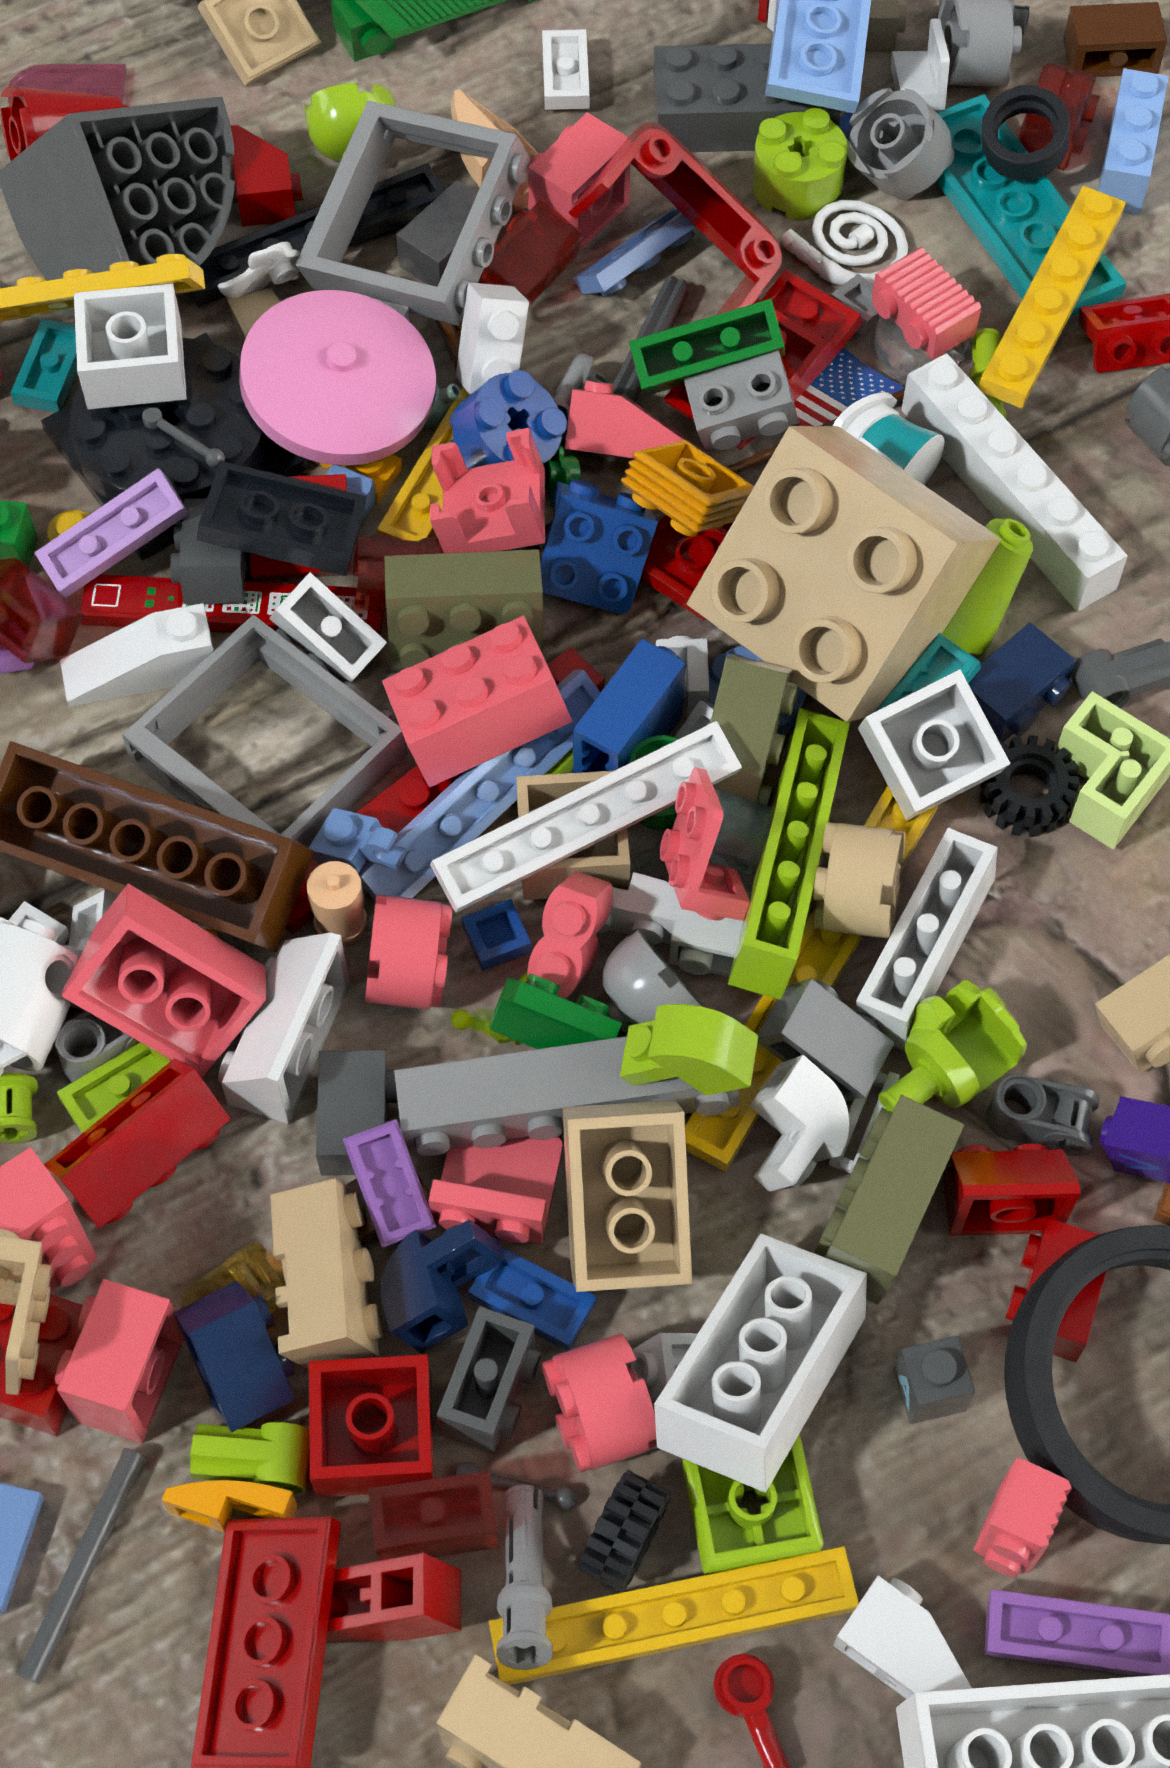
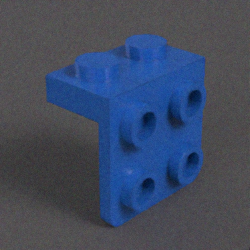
(596, 546)

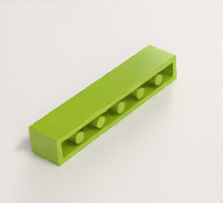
(790, 855)

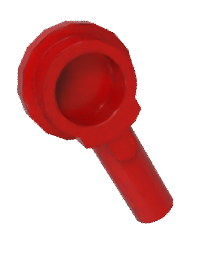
(745, 1690)

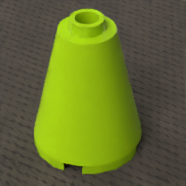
(990, 595)

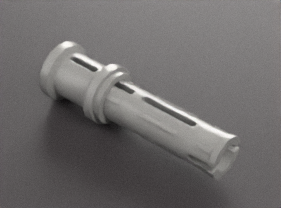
(524, 1599)

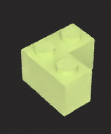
(1122, 764)

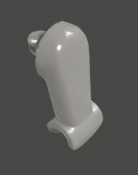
(575, 378)

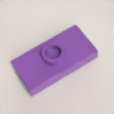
(389, 1183)

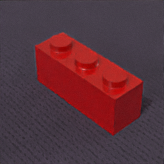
(138, 1143)

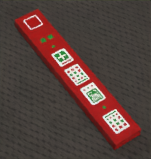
(126, 599)

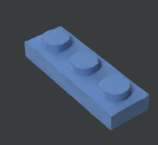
(635, 253)

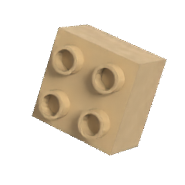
(841, 569)

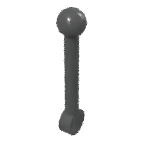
(153, 419)
(563, 1497)

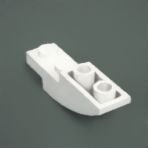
(653, 909)

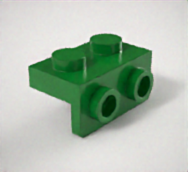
(543, 1020)

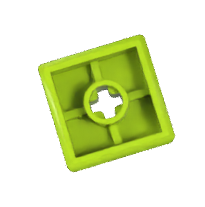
(733, 1537)

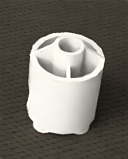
(31, 992)

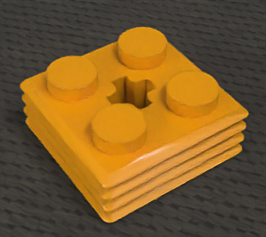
(686, 487)

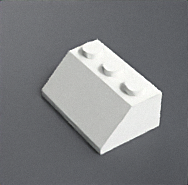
(288, 1029)

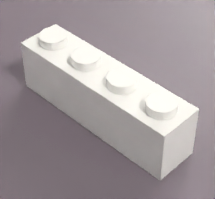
(928, 933)

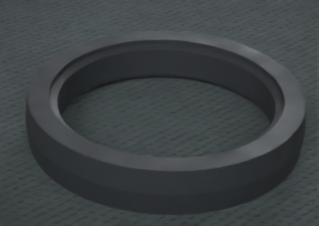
(1031, 1387)

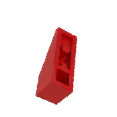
(395, 1600)

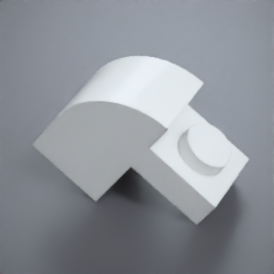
(808, 1114)

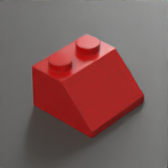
(1008, 1190)

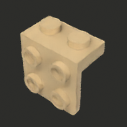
(26, 1285)

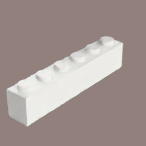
(1014, 482)

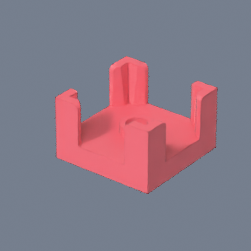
(490, 504)

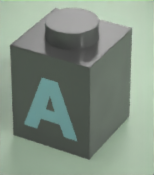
(934, 1380)

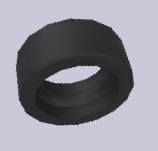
(1018, 101)

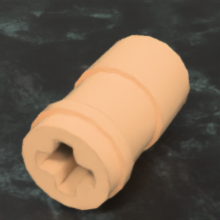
(337, 901)

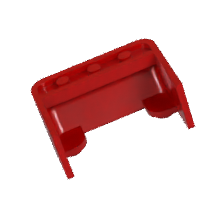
(701, 200)

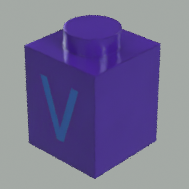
(1138, 1139)

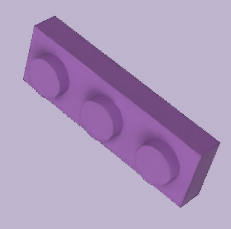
(1077, 1634)

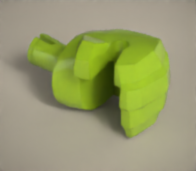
(957, 1047)

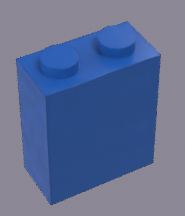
(636, 704)

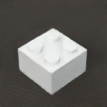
(129, 346)
(933, 744)

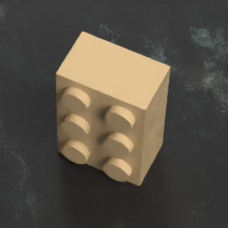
(627, 1195)

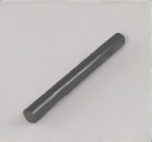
(81, 1566)

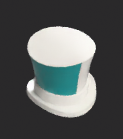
(893, 437)

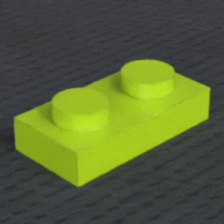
(109, 1084)

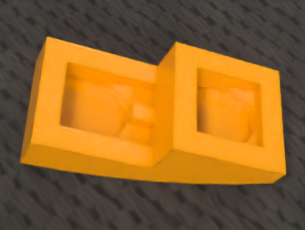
(214, 1502)

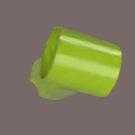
(267, 1456)

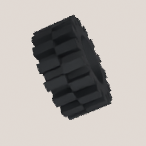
(1031, 812)
(624, 1531)

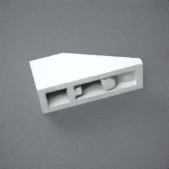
(139, 657)
(899, 1641)

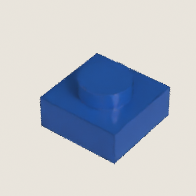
(496, 934)

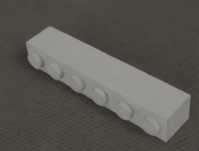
(524, 1095)

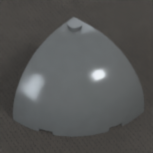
(123, 186)

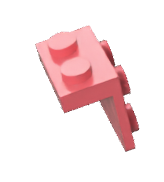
(686, 850)
(499, 1188)

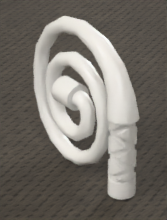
(857, 239)

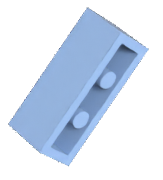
(1133, 138)

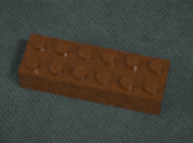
(171, 850)

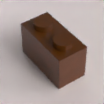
(1115, 38)

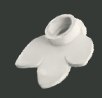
(265, 266)

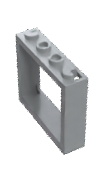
(353, 186)
(255, 641)

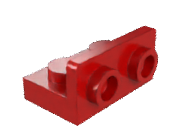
(1128, 332)

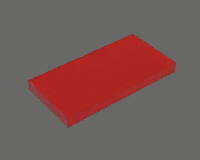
(267, 1644)

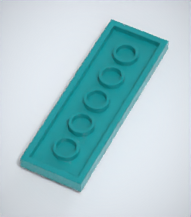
(1010, 216)

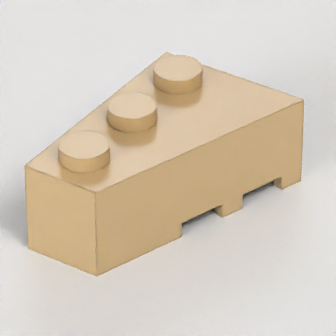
(324, 1274)
(508, 1728)

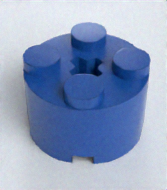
(501, 406)

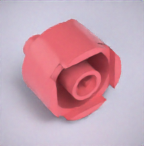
(408, 952)
(601, 1403)

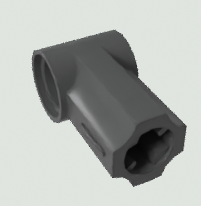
(1123, 673)

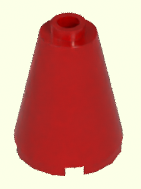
(37, 110)

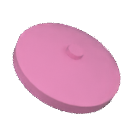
(337, 377)

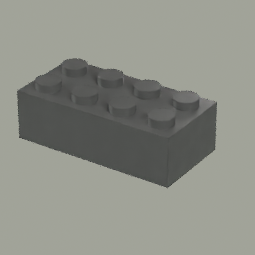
(717, 95)

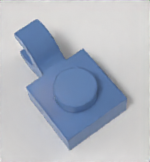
(354, 840)

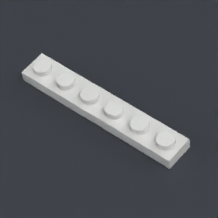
(581, 818)

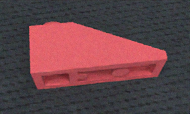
(614, 423)

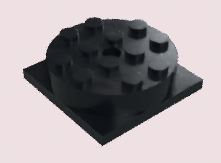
(116, 450)

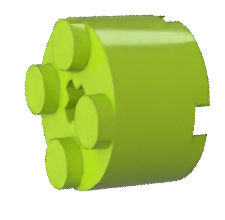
(799, 163)

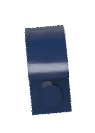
(424, 1279)

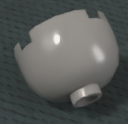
(641, 980)

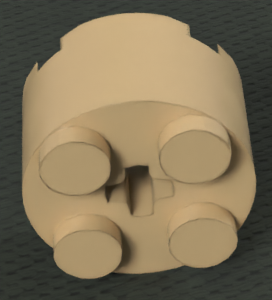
(859, 880)

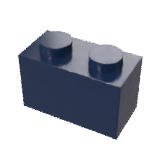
(1022, 681)
(236, 1355)

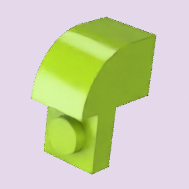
(691, 1044)

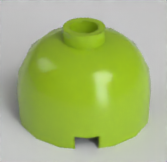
(336, 114)

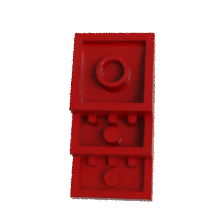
(812, 331)

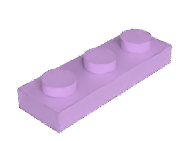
(111, 533)

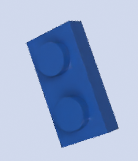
(536, 1297)

